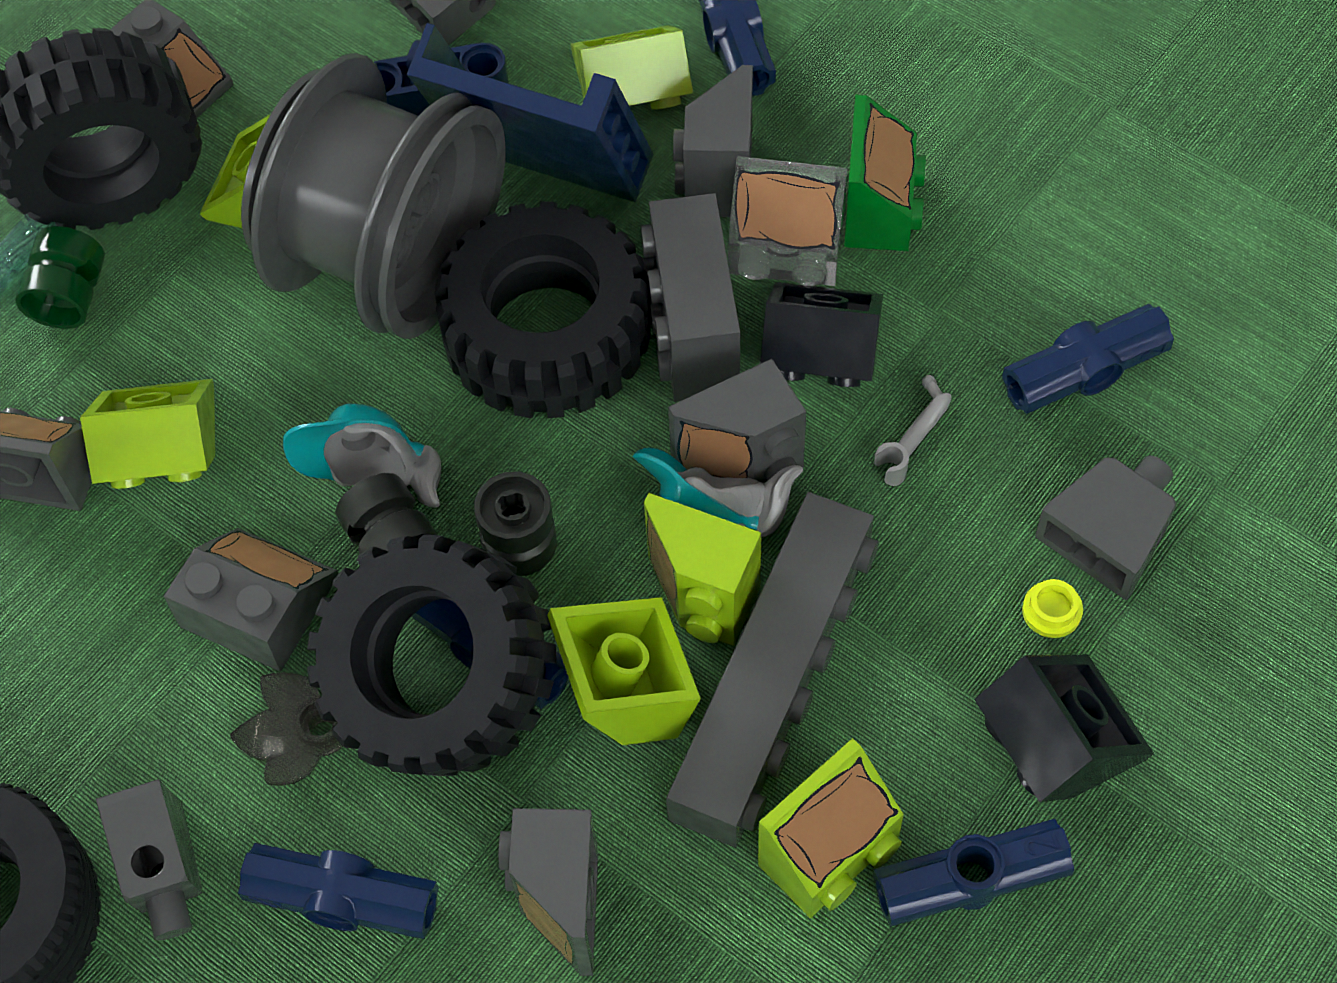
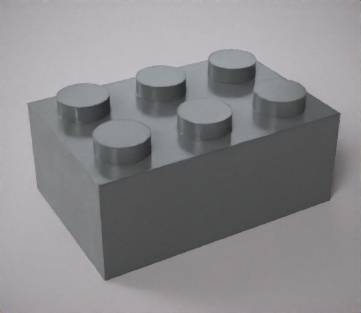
(690, 294)

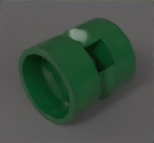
(60, 277)

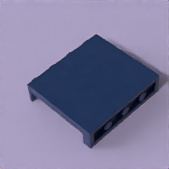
(582, 144)

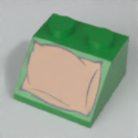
(882, 180)

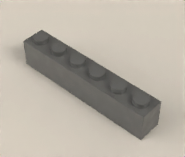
(771, 671)

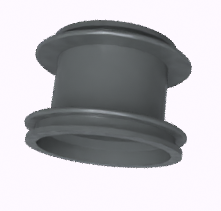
(368, 191)

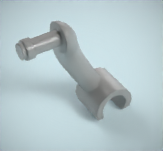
(899, 452)

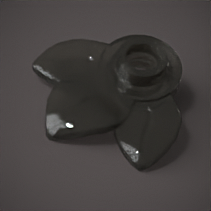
(285, 730)

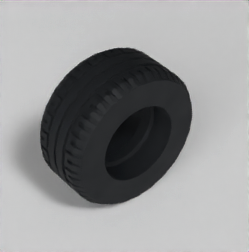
(56, 898)

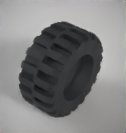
(85, 85)
(534, 252)
(359, 645)

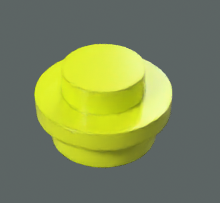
(1052, 608)

